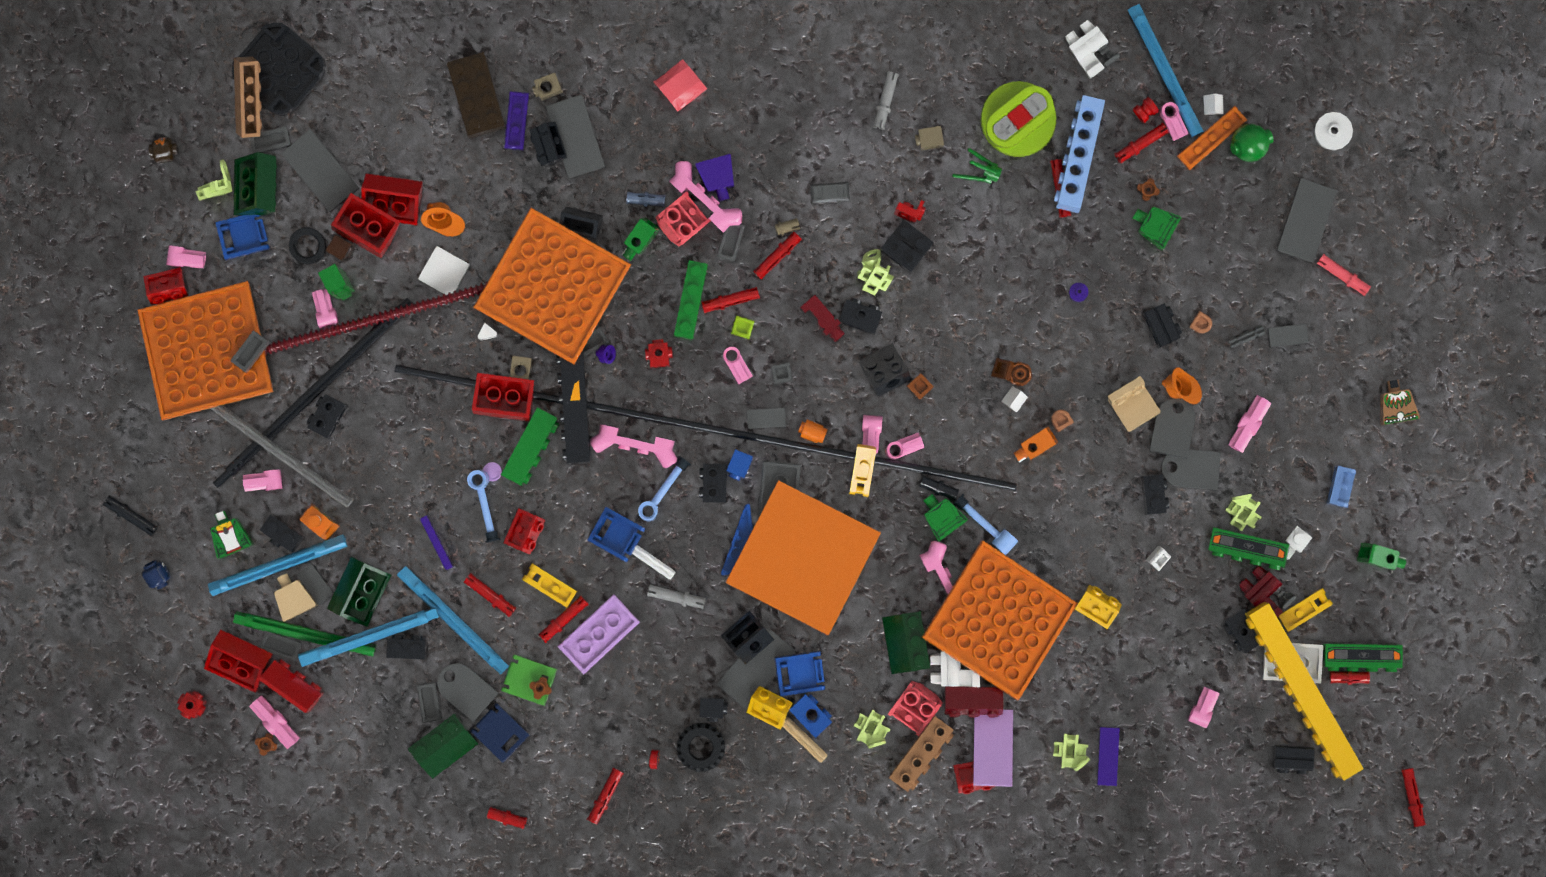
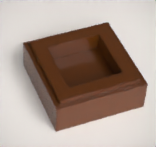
(338, 247)
(1002, 369)

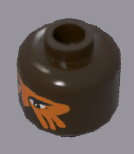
(163, 150)

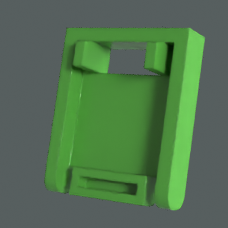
(522, 674)

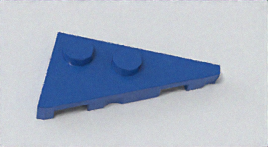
(739, 540)

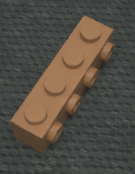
(247, 97)
(921, 753)

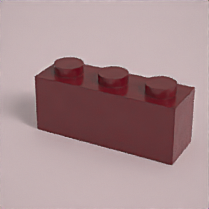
(973, 701)

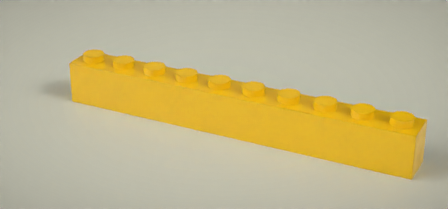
(1304, 691)

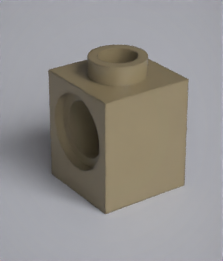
(555, 90)
(929, 138)
(521, 361)

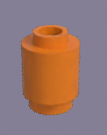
(812, 431)

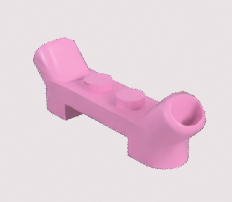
(683, 182)
(609, 435)
(933, 560)

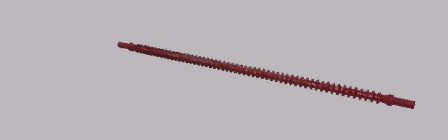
(374, 319)

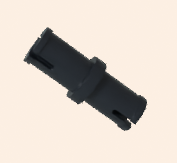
(939, 488)

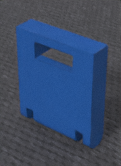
(246, 236)
(620, 536)
(802, 673)

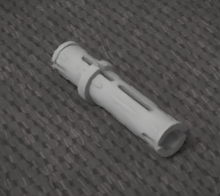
(885, 100)
(675, 596)

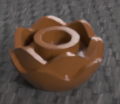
(1024, 378)

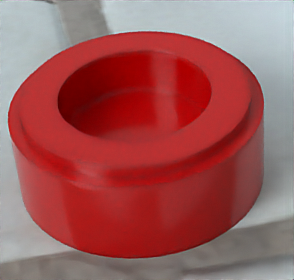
(654, 759)

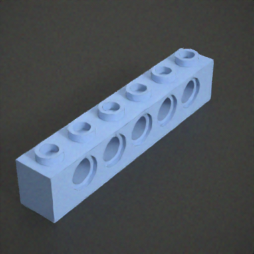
(1093, 108)

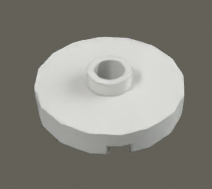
(1323, 131)

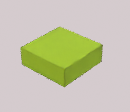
(742, 327)

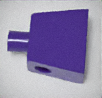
(717, 175)

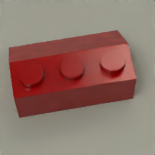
(394, 196)
(365, 225)
(503, 397)
(237, 660)
(291, 685)

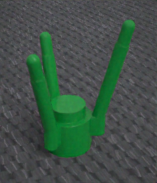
(991, 170)

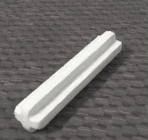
(653, 562)

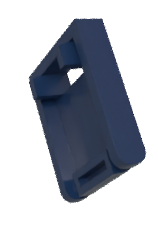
(497, 730)

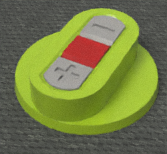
(1018, 118)

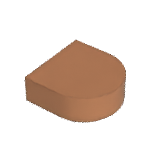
(1201, 323)
(1061, 419)

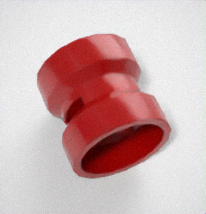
(1145, 110)

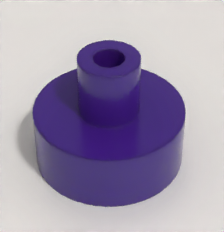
(1073, 292)
(606, 353)

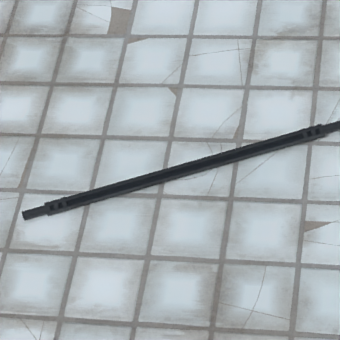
(305, 399)

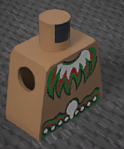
(1397, 405)

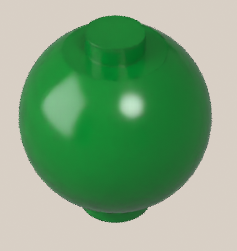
(1251, 142)

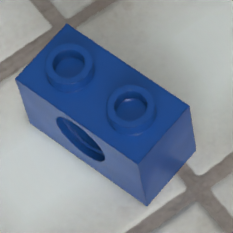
(739, 465)
(814, 726)

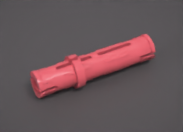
(1350, 279)

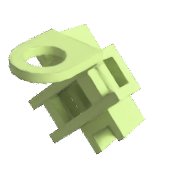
(216, 187)
(872, 267)
(1240, 512)
(867, 727)
(1066, 750)

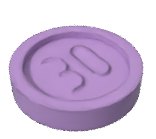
(493, 470)

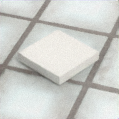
(443, 271)

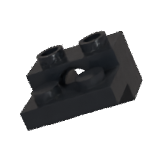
(900, 252)
(885, 370)
(747, 637)

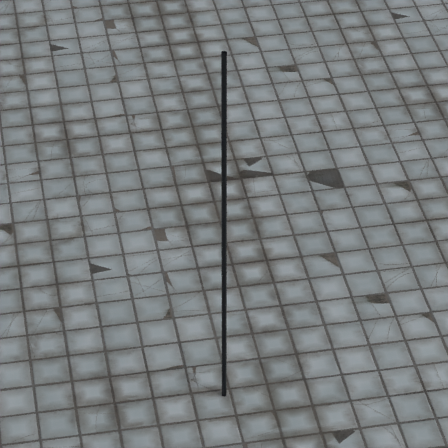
(729, 432)

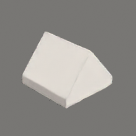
(1213, 104)
(487, 333)
(1014, 399)
(1158, 558)

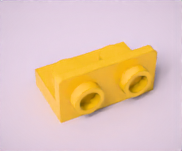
(1098, 606)
(769, 707)

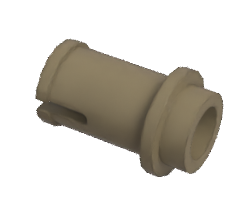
(787, 226)

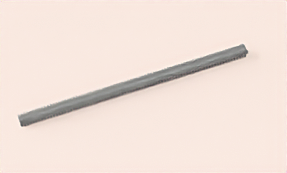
(287, 459)

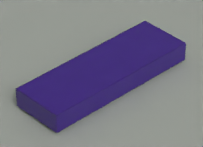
(516, 120)
(432, 534)
(1108, 756)

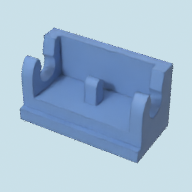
(1341, 486)

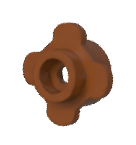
(1143, 189)
(545, 688)
(268, 739)

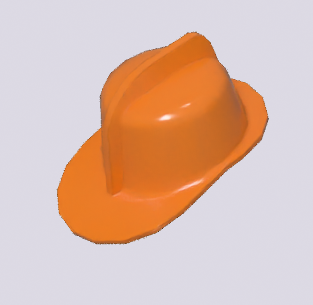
(442, 219)
(1183, 386)

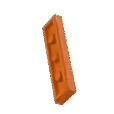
(1212, 138)

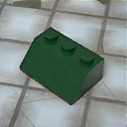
(254, 184)
(359, 591)
(905, 643)
(443, 746)

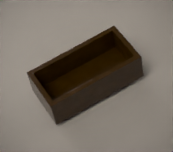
(476, 95)

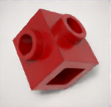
(658, 361)
(198, 704)

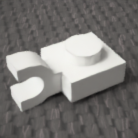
(1297, 540)

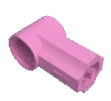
(1174, 123)
(182, 257)
(325, 314)
(738, 366)
(871, 430)
(906, 446)
(267, 480)
(1202, 711)

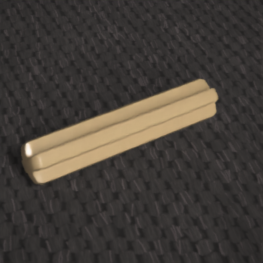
(793, 729)

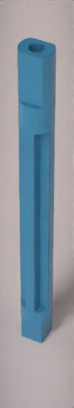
(1165, 70)
(277, 565)
(452, 620)
(367, 636)

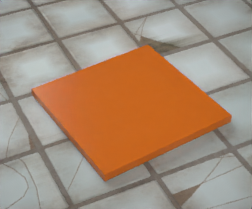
(552, 286)
(192, 349)
(803, 557)
(999, 620)

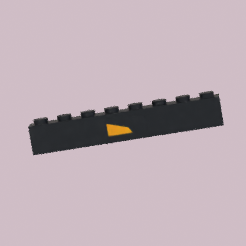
(574, 411)

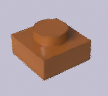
(920, 386)

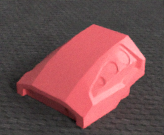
(680, 85)
(681, 220)
(916, 707)

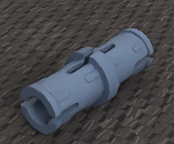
(645, 199)

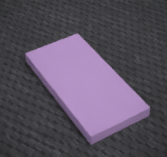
(598, 634)
(993, 750)

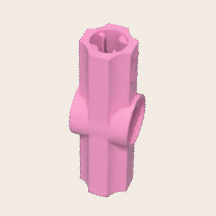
(1249, 424)
(274, 722)

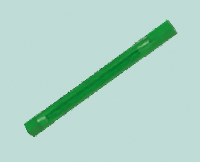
(295, 631)

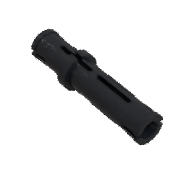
(123, 511)

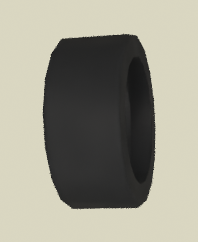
(307, 231)

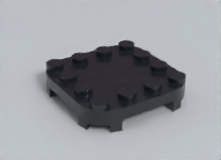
(287, 67)

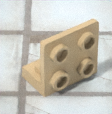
(1133, 404)

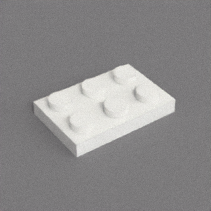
(1311, 657)

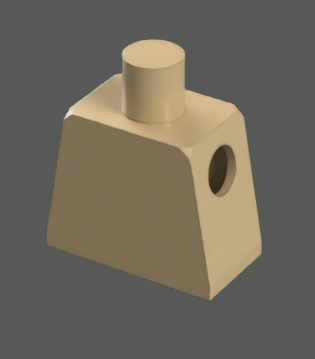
(292, 598)

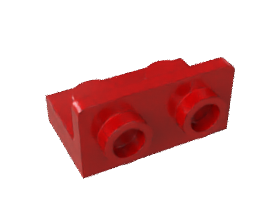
(906, 211)
(165, 286)
(524, 531)
(964, 778)

